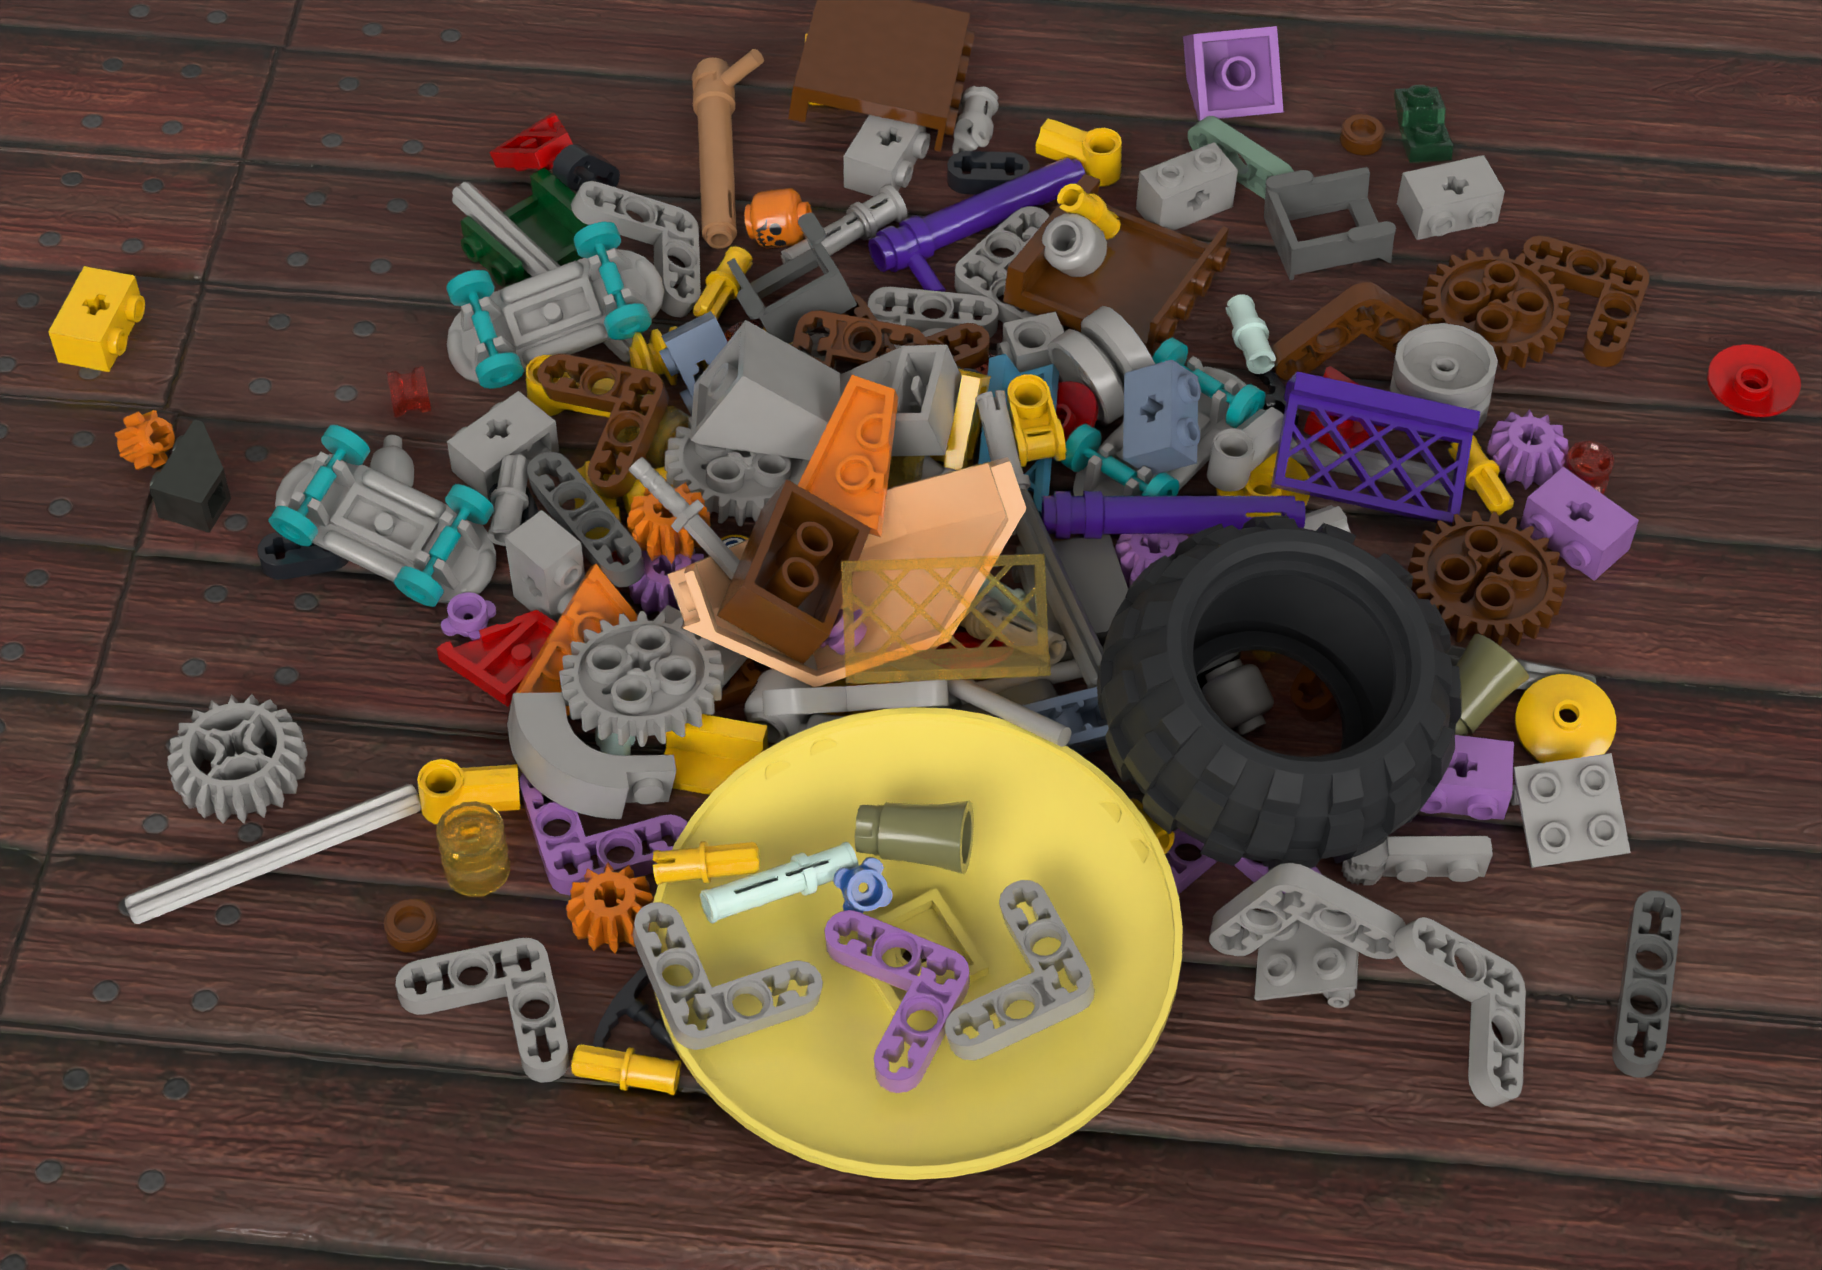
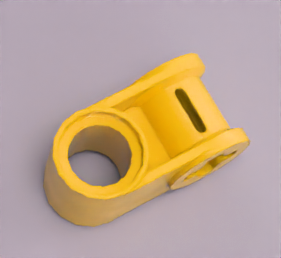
(1034, 420)

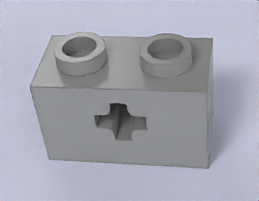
(884, 155)
(1187, 188)
(1450, 197)
(507, 428)
(544, 565)

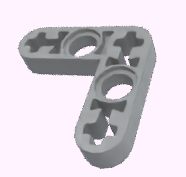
(673, 235)
(993, 268)
(920, 300)
(855, 698)
(1307, 899)
(515, 985)
(1039, 987)
(1495, 996)
(716, 1002)

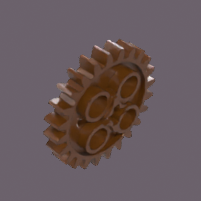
(1502, 302)
(1506, 603)

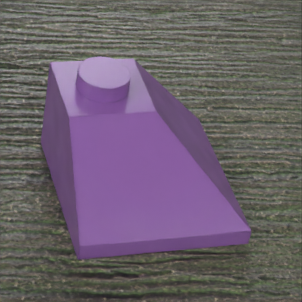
(1234, 72)

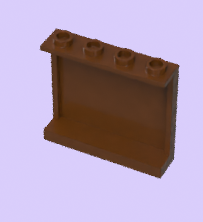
(885, 61)
(1145, 276)

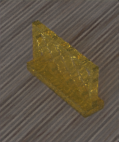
(946, 663)

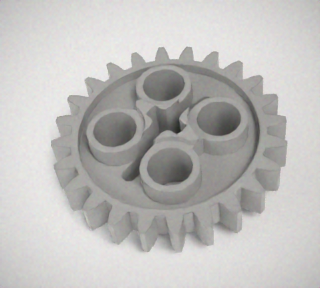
(728, 479)
(641, 679)

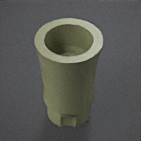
(1486, 680)
(918, 833)

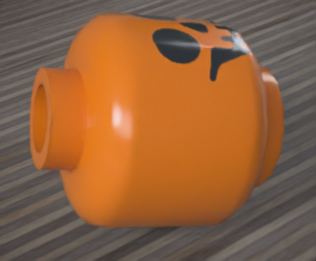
(774, 218)

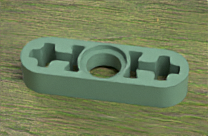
(1259, 161)

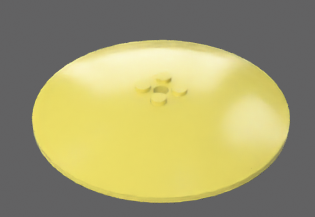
(1036, 818)

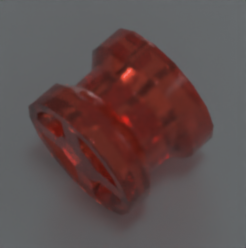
(409, 391)
(1591, 463)

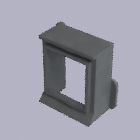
(1301, 196)
(824, 294)

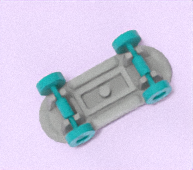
(553, 313)
(1222, 405)
(386, 525)

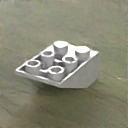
(926, 392)

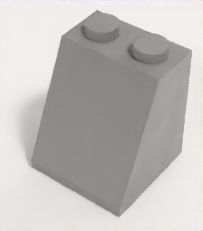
(763, 397)

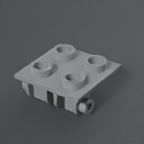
(1570, 810)
(1306, 963)

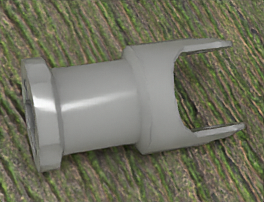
(975, 125)

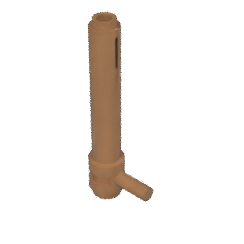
(714, 105)

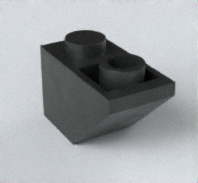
(192, 482)

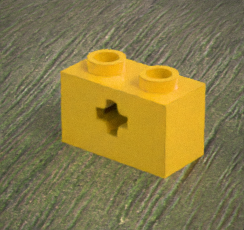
(97, 319)

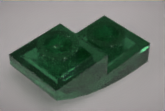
(1422, 124)

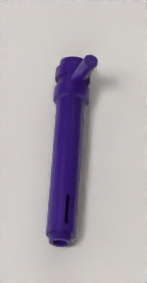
(920, 237)
(1102, 514)

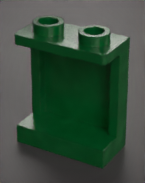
(542, 217)

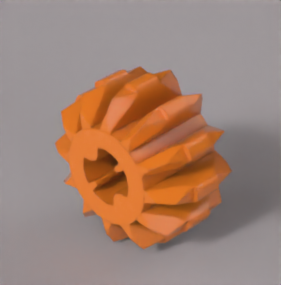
(652, 523)
(607, 906)

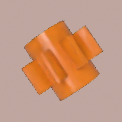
(145, 439)

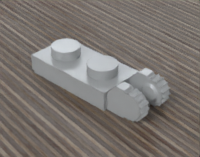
(1422, 857)

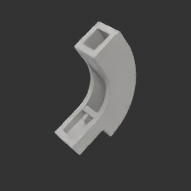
(574, 772)

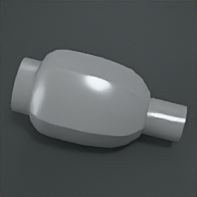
(394, 461)

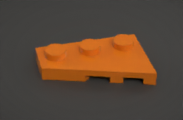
(855, 453)
(592, 602)

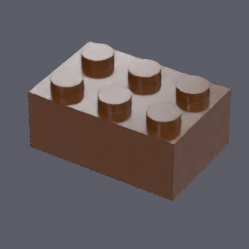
(792, 573)

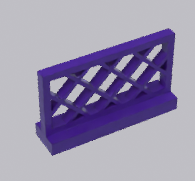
(1382, 409)

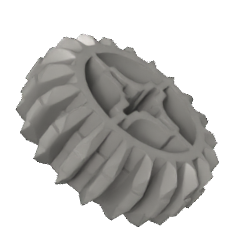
(240, 774)

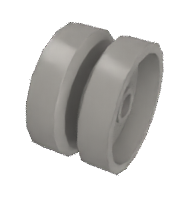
(1100, 359)
(1446, 367)

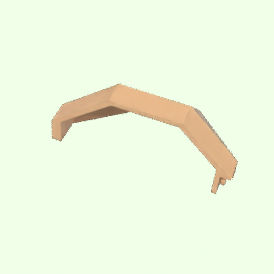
(933, 517)

